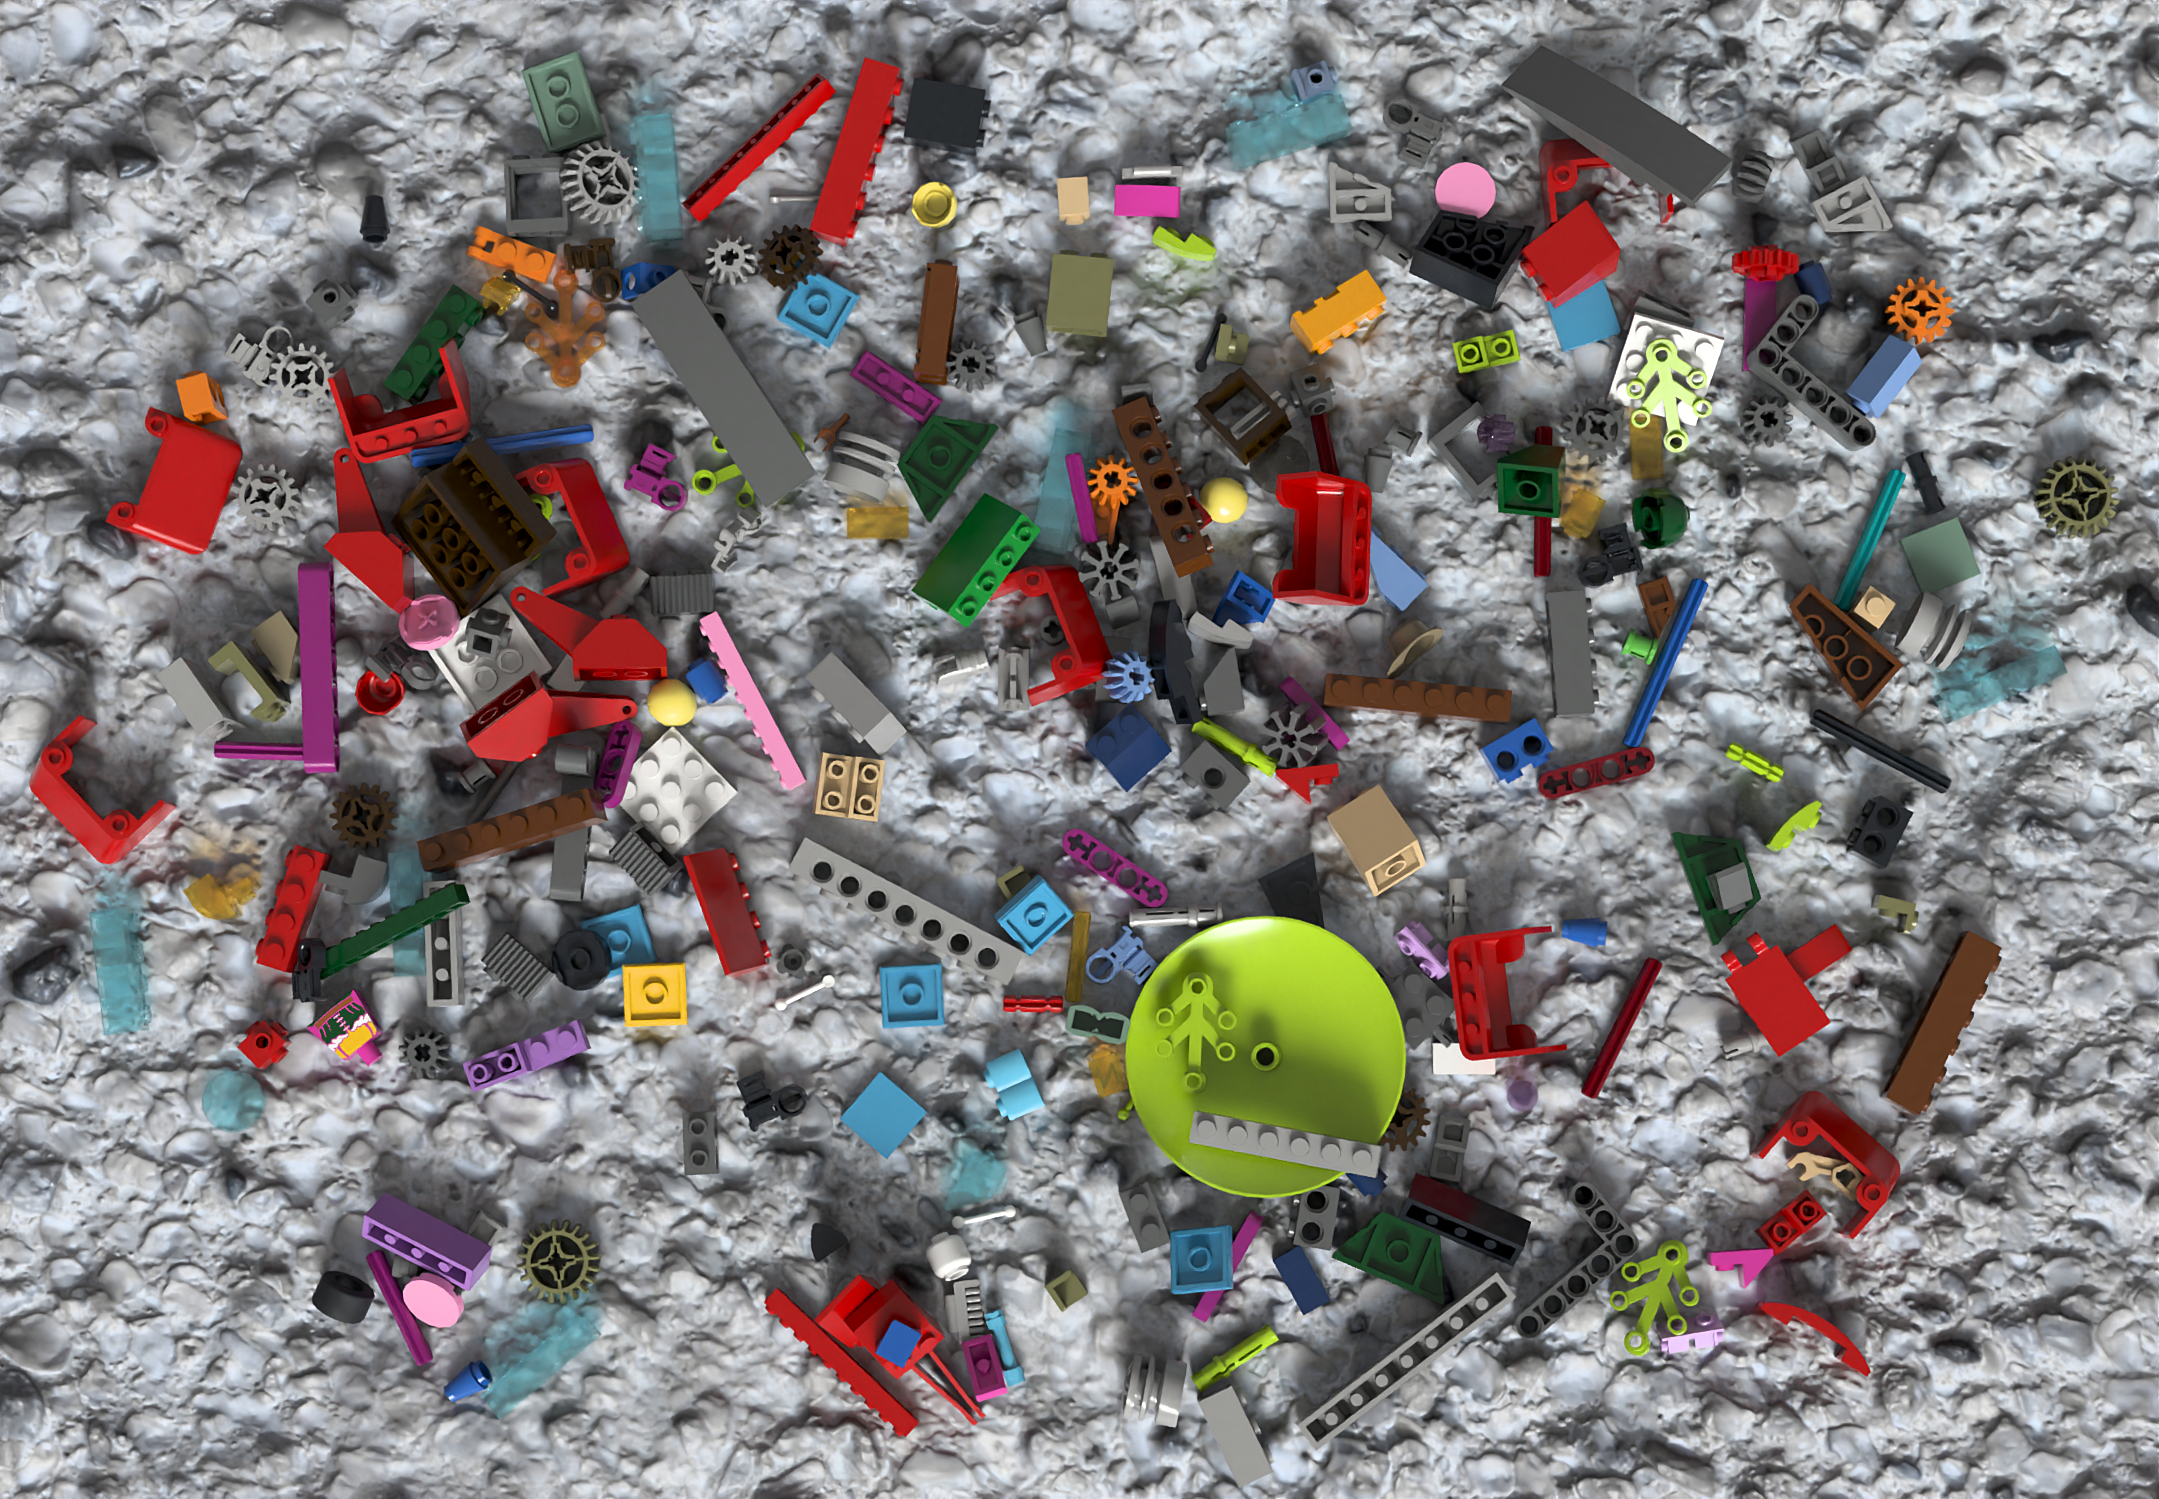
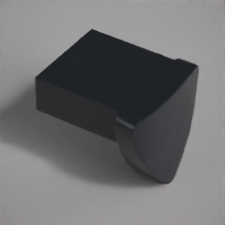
(825, 1240)

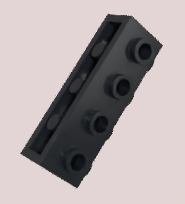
(1464, 1219)

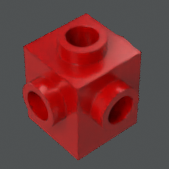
(254, 1044)

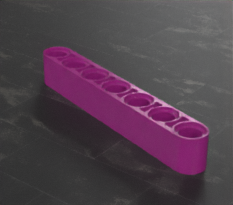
(318, 667)

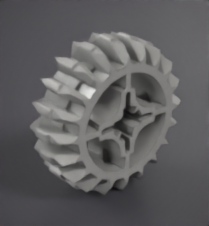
(584, 186)

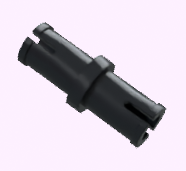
(1925, 483)

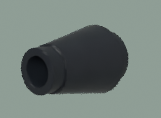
(374, 220)

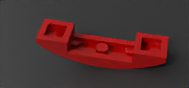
(1817, 954)
(1848, 1352)

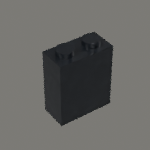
(946, 117)

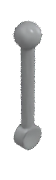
(777, 198)

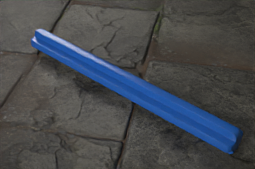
(507, 444)
(1665, 663)

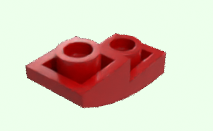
(1790, 1222)

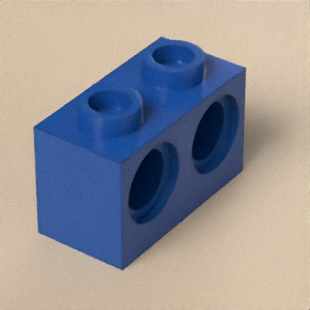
(1513, 745)

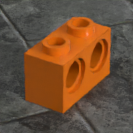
(201, 398)

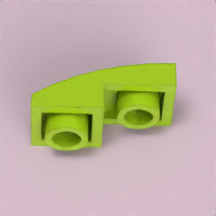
(1194, 247)
(1486, 351)
(1800, 820)

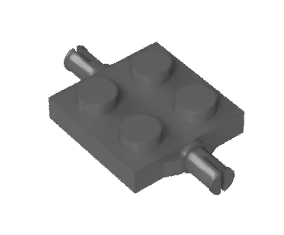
(1420, 1006)

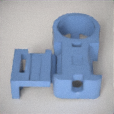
(1127, 954)

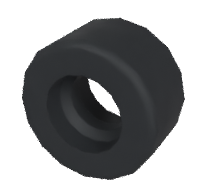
(343, 1297)

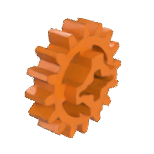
(1918, 323)

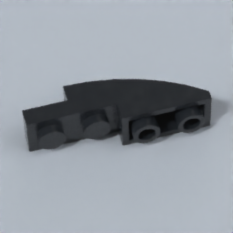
(1167, 654)

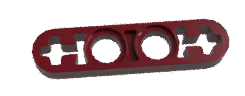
(1596, 776)

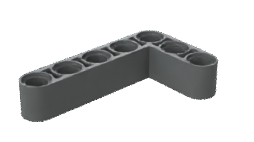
(1804, 380)
(571, 851)
(1583, 1266)

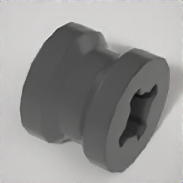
(405, 1267)

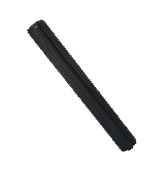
(1880, 751)

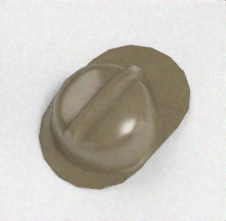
(1409, 643)

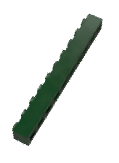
(394, 928)

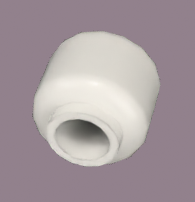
(948, 1256)

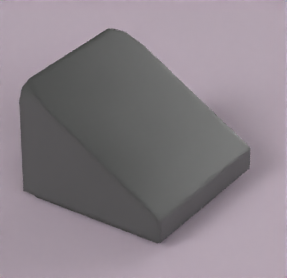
(1135, 391)
(1122, 612)

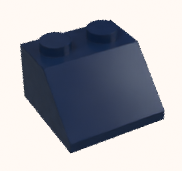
(1128, 747)

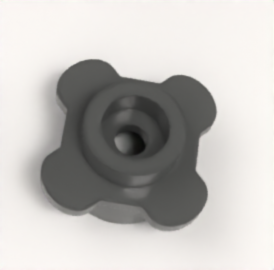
(785, 964)

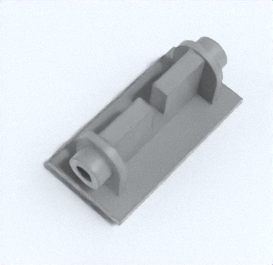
(1013, 679)

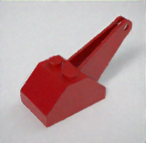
(362, 541)
(599, 649)
(528, 713)
(872, 1322)

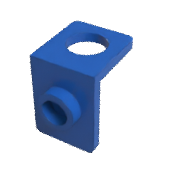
(646, 277)

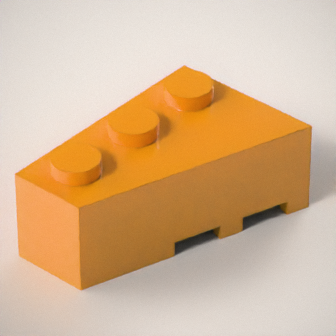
(1338, 313)

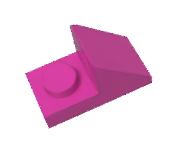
(1749, 1262)
(984, 1367)

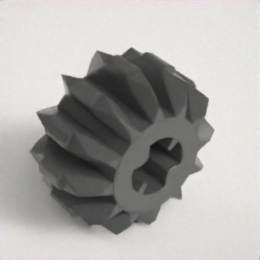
(1753, 176)
(960, 371)
(1777, 420)
(414, 1053)

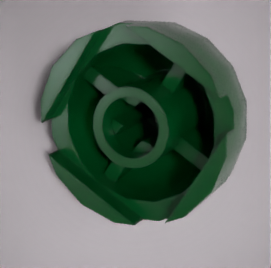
(1660, 517)

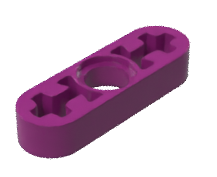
(1296, 695)
(630, 745)

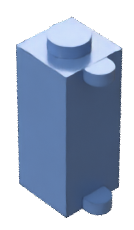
(1883, 377)

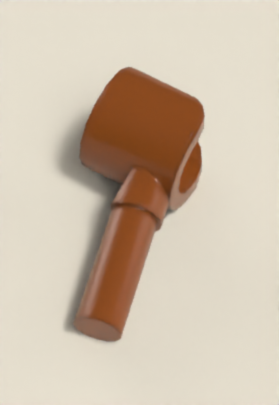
(829, 434)

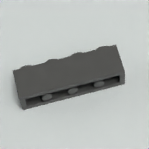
(1570, 653)

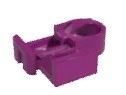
(652, 474)

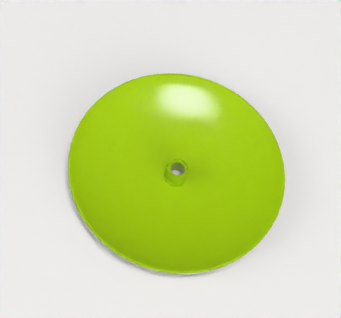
(1304, 999)

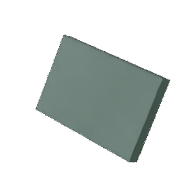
(563, 103)

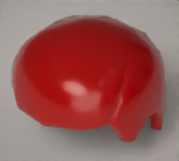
(378, 696)

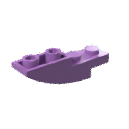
(526, 1056)

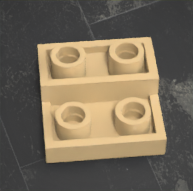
(848, 787)

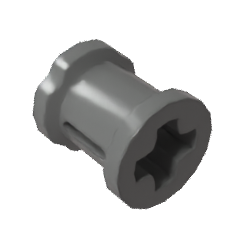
(1402, 438)
(1046, 637)
(476, 775)

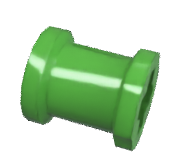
(1639, 646)

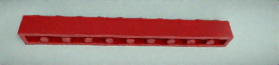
(758, 147)
(842, 1362)

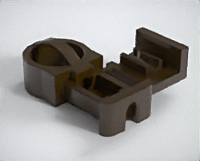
(596, 258)

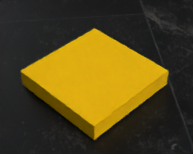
(655, 994)

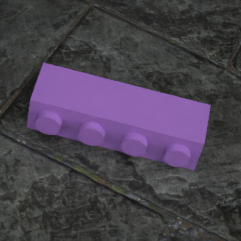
(426, 1241)

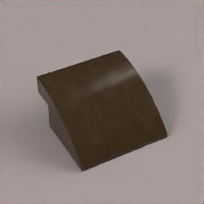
(472, 526)

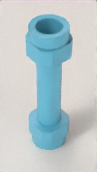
(1013, 1373)

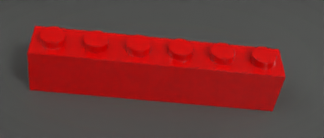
(856, 151)

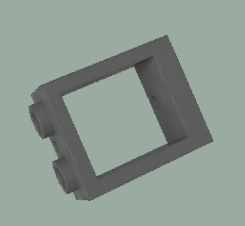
(541, 226)
(1451, 431)

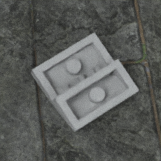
(1230, 635)

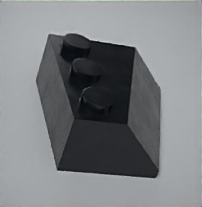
(1470, 256)

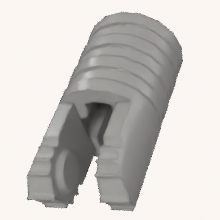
(968, 663)

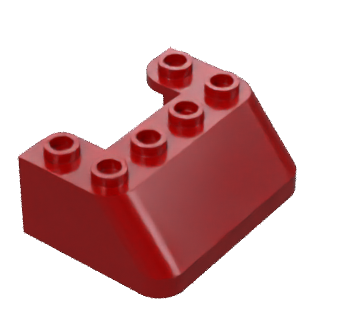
(1329, 539)

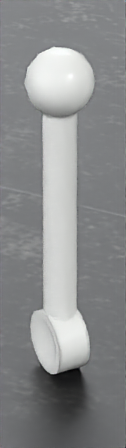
(828, 981)
(958, 1221)

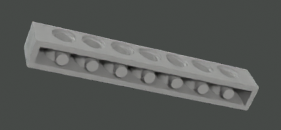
(812, 854)
(1405, 1360)

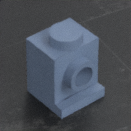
(1305, 89)

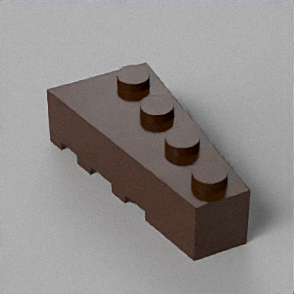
(1847, 650)

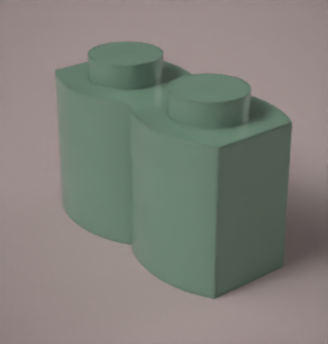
(1088, 1022)

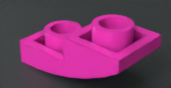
(1147, 201)

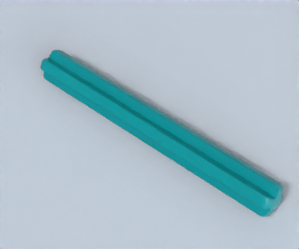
(1869, 539)

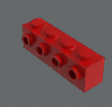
(293, 909)

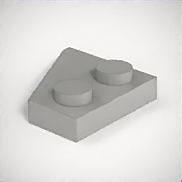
(1356, 198)
(1851, 209)

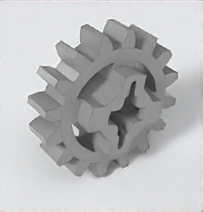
(292, 366)
(277, 492)

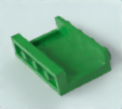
(976, 559)

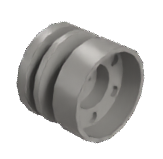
(861, 467)
(1938, 632)
(1154, 1390)

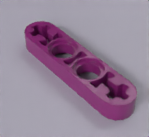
(1112, 872)
(1239, 1247)

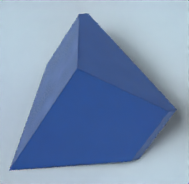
(1243, 602)

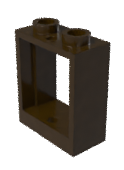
(1258, 437)

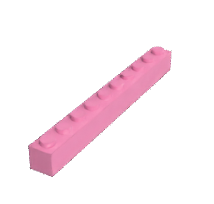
(753, 701)

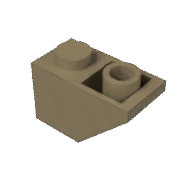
(281, 644)

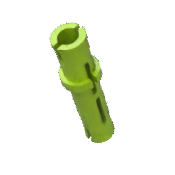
(1236, 746)
(1229, 1361)

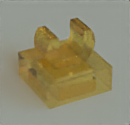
(499, 292)

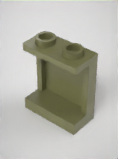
(1079, 293)
(234, 657)

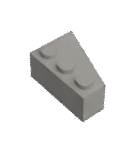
(855, 704)

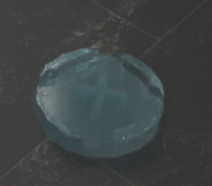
(233, 1101)

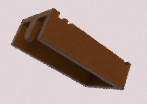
(936, 322)

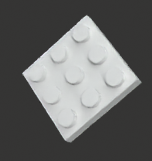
(1693, 346)
(483, 679)
(674, 790)

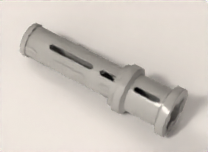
(1191, 915)

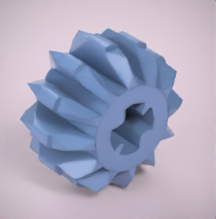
(1128, 676)

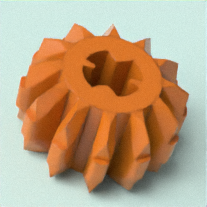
(1123, 479)

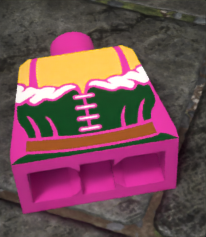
(349, 1028)

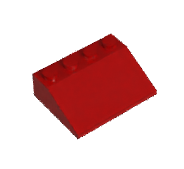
(727, 912)

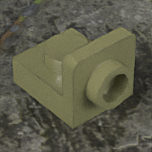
(1231, 346)
(1891, 907)

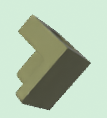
(1013, 881)
(1066, 1289)

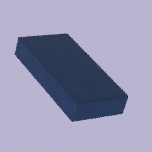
(1301, 1280)

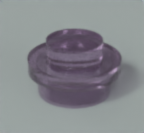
(1522, 1095)

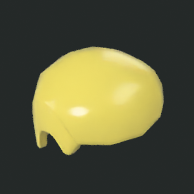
(934, 204)
(1224, 499)
(671, 702)

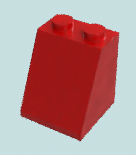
(1570, 256)

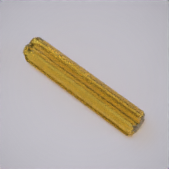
(1077, 956)

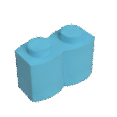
(1014, 1085)

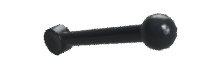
(510, 276)
(1201, 365)

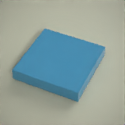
(819, 309)
(1584, 318)
(1033, 915)
(625, 935)
(912, 995)
(883, 1115)
(1201, 1259)

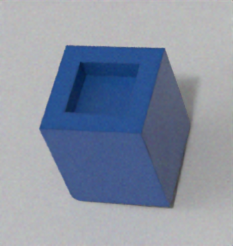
(898, 1343)

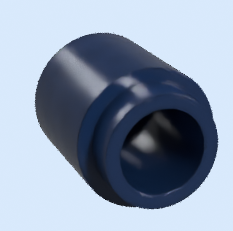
(1813, 281)
(1369, 1185)

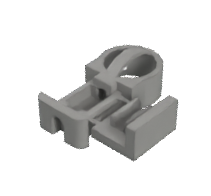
(255, 359)
(738, 530)

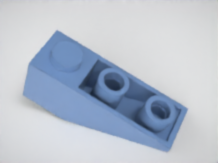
(1392, 576)

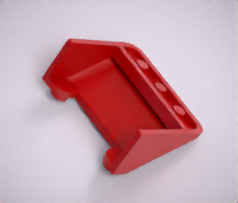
(183, 487)

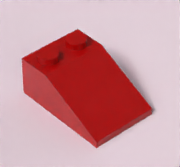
(843, 1305)

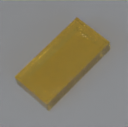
(1646, 450)
(878, 523)

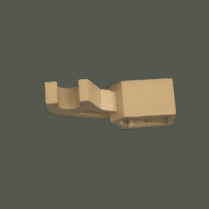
(1818, 1165)

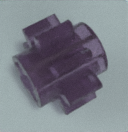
(1496, 432)

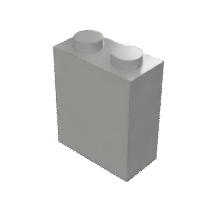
(197, 699)

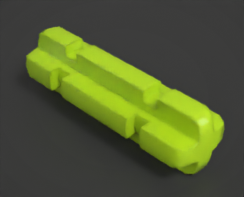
(1754, 762)

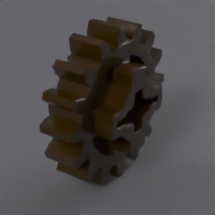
(790, 257)
(352, 821)
(1400, 1132)

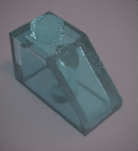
(977, 1183)

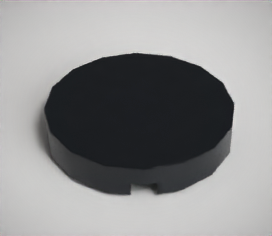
(581, 959)

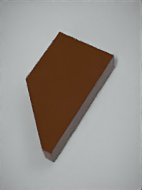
(1657, 603)

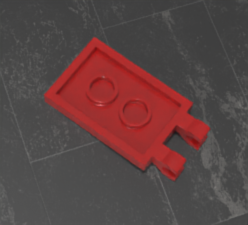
(1774, 996)

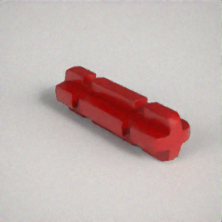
(1032, 1003)

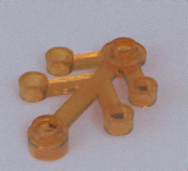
(565, 334)

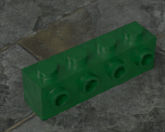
(422, 359)

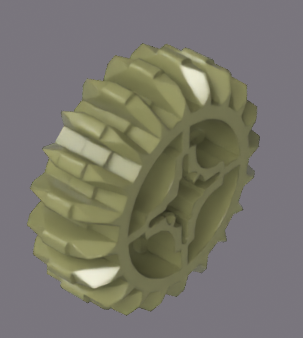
(2077, 508)
(558, 1247)

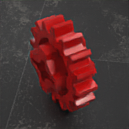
(1765, 263)

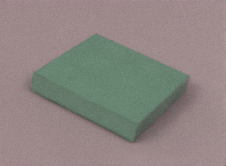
(1939, 556)

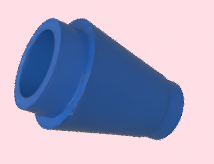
(1586, 931)
(469, 1381)

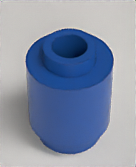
(706, 681)

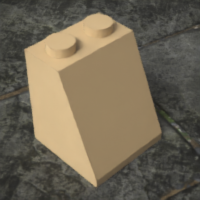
(1376, 839)

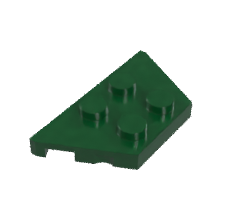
(942, 459)
(1704, 856)
(1397, 1254)

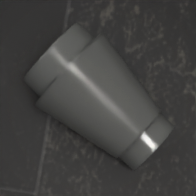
(1031, 332)
(1377, 468)

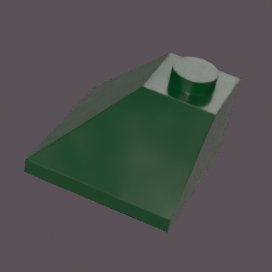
(1532, 481)

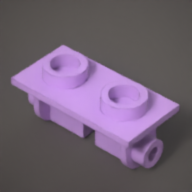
(1414, 941)
(1704, 1329)

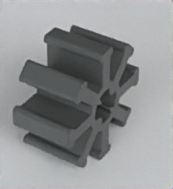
(1098, 563)

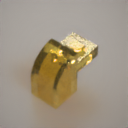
(216, 903)

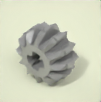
(721, 255)

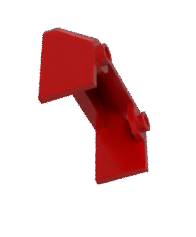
(1558, 173)
(384, 435)
(603, 544)
(1088, 649)
(104, 838)
(1483, 995)
(1817, 1115)

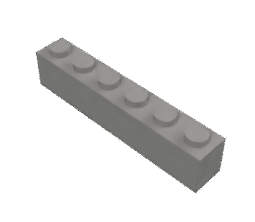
(1285, 1143)

